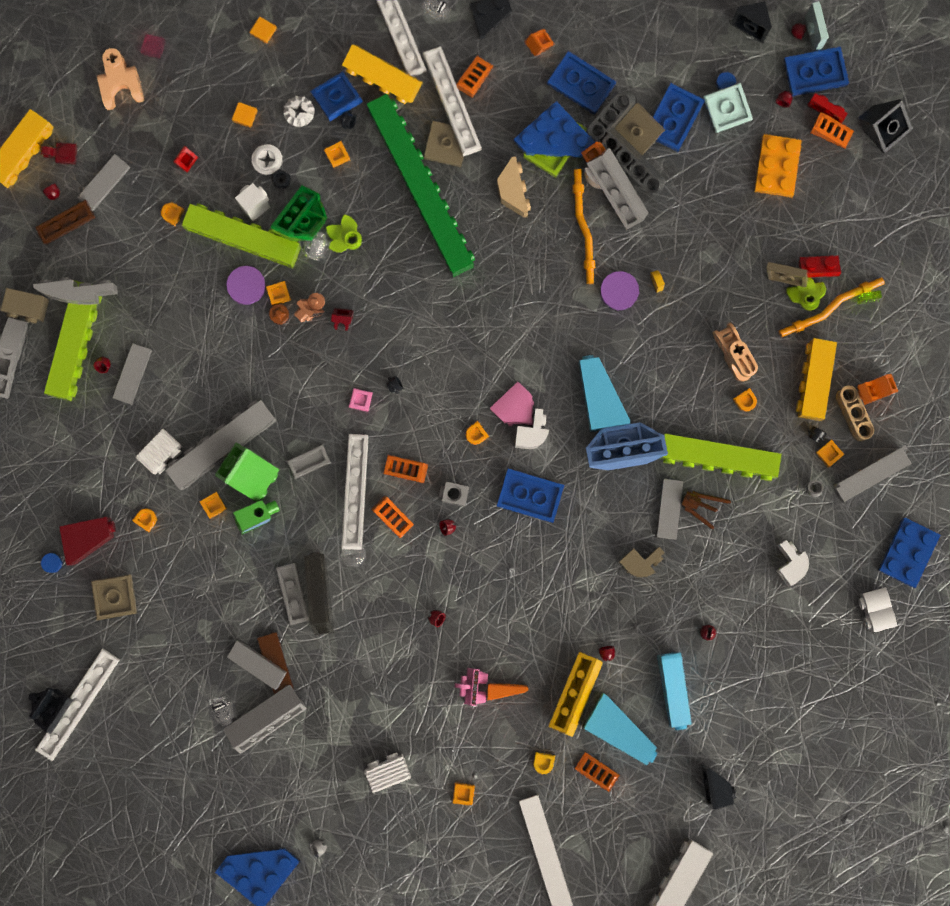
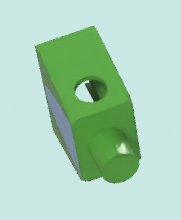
(247, 521)

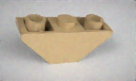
(512, 189)

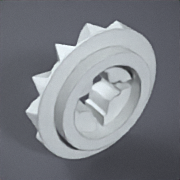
(303, 118)
(261, 153)

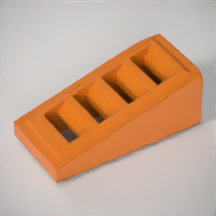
(471, 91)
(816, 130)
(421, 472)
(404, 528)
(498, 690)
(611, 781)

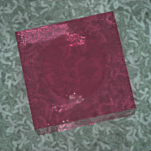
(153, 46)

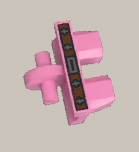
(469, 686)

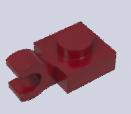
(63, 153)

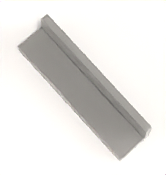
(618, 189)
(872, 474)
(264, 719)

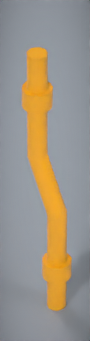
(589, 263)
(799, 325)

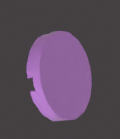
(246, 285)
(619, 290)

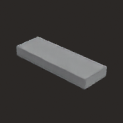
(104, 182)
(132, 374)
(669, 509)
(292, 593)
(257, 664)

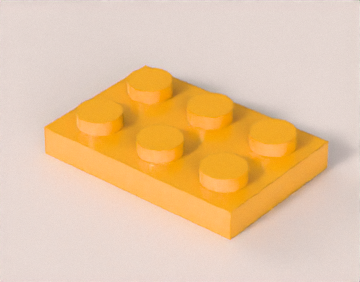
(777, 165)

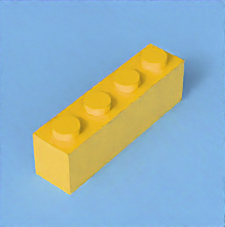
(382, 74)
(22, 145)
(817, 379)
(575, 694)

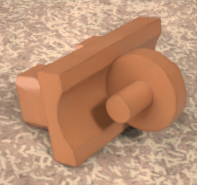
(310, 307)

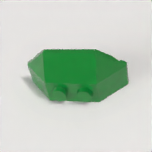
(301, 216)

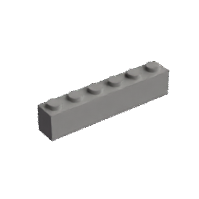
(217, 447)

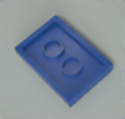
(816, 71)
(581, 83)
(677, 115)
(530, 495)
(909, 552)

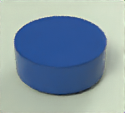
(725, 80)
(51, 563)

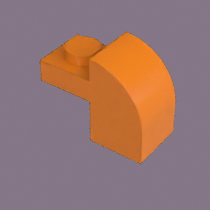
(877, 389)

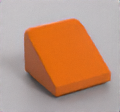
(539, 42)
(593, 151)

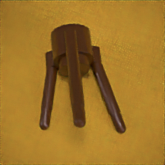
(693, 500)

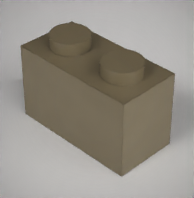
(24, 305)

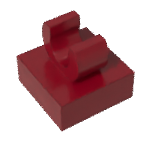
(342, 316)

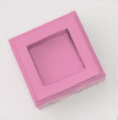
(360, 400)

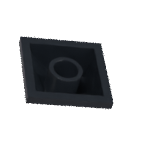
(886, 124)
(717, 789)

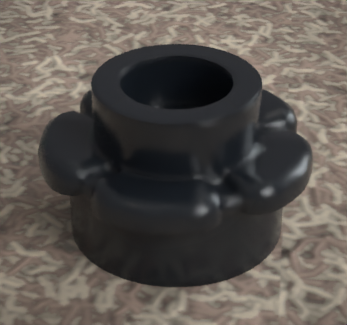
(348, 120)
(276, 179)
(394, 385)
(817, 434)

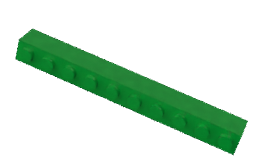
(420, 185)

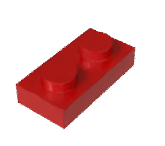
(822, 104)
(821, 266)

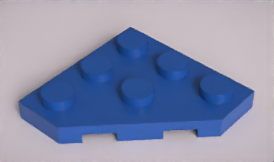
(554, 135)
(258, 873)

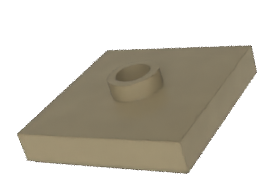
(640, 128)
(443, 146)
(787, 274)
(114, 597)

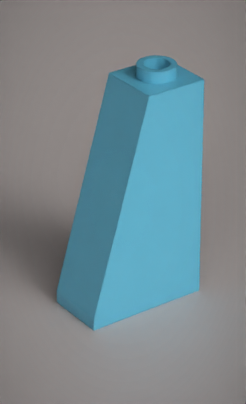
(600, 397)
(674, 690)
(618, 730)

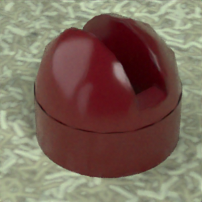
(798, 30)
(784, 99)
(52, 192)
(99, 362)
(446, 527)
(436, 618)
(704, 630)
(607, 653)

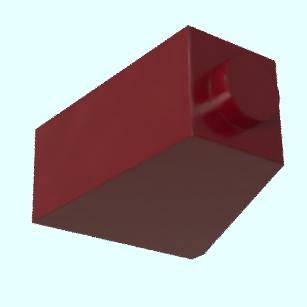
(85, 537)

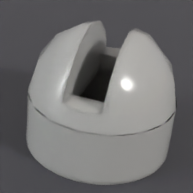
(818, 488)
(317, 847)

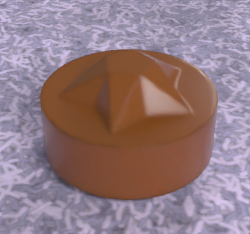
(279, 314)

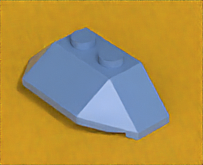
(625, 447)

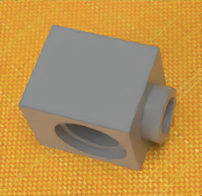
(463, 493)

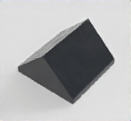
(753, 20)

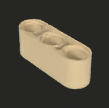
(855, 423)

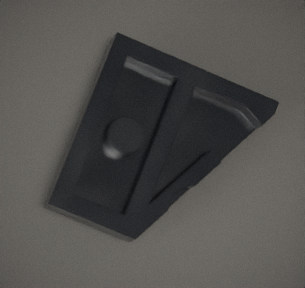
(489, 14)

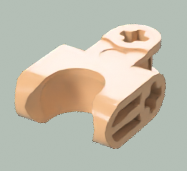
(118, 77)
(742, 363)

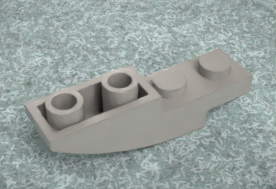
(69, 292)
(10, 352)

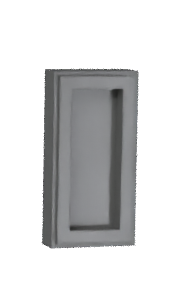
(308, 461)

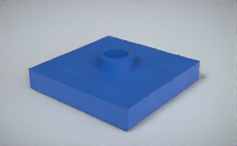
(336, 96)

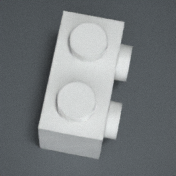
(253, 201)

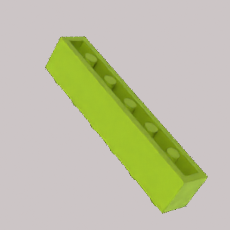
(241, 235)
(71, 350)
(722, 456)

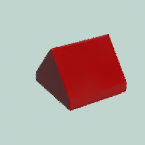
(185, 159)

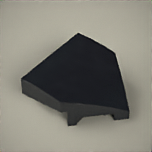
(49, 708)

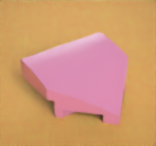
(515, 406)

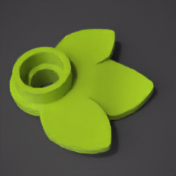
(342, 233)
(812, 291)

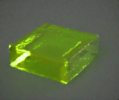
(869, 297)

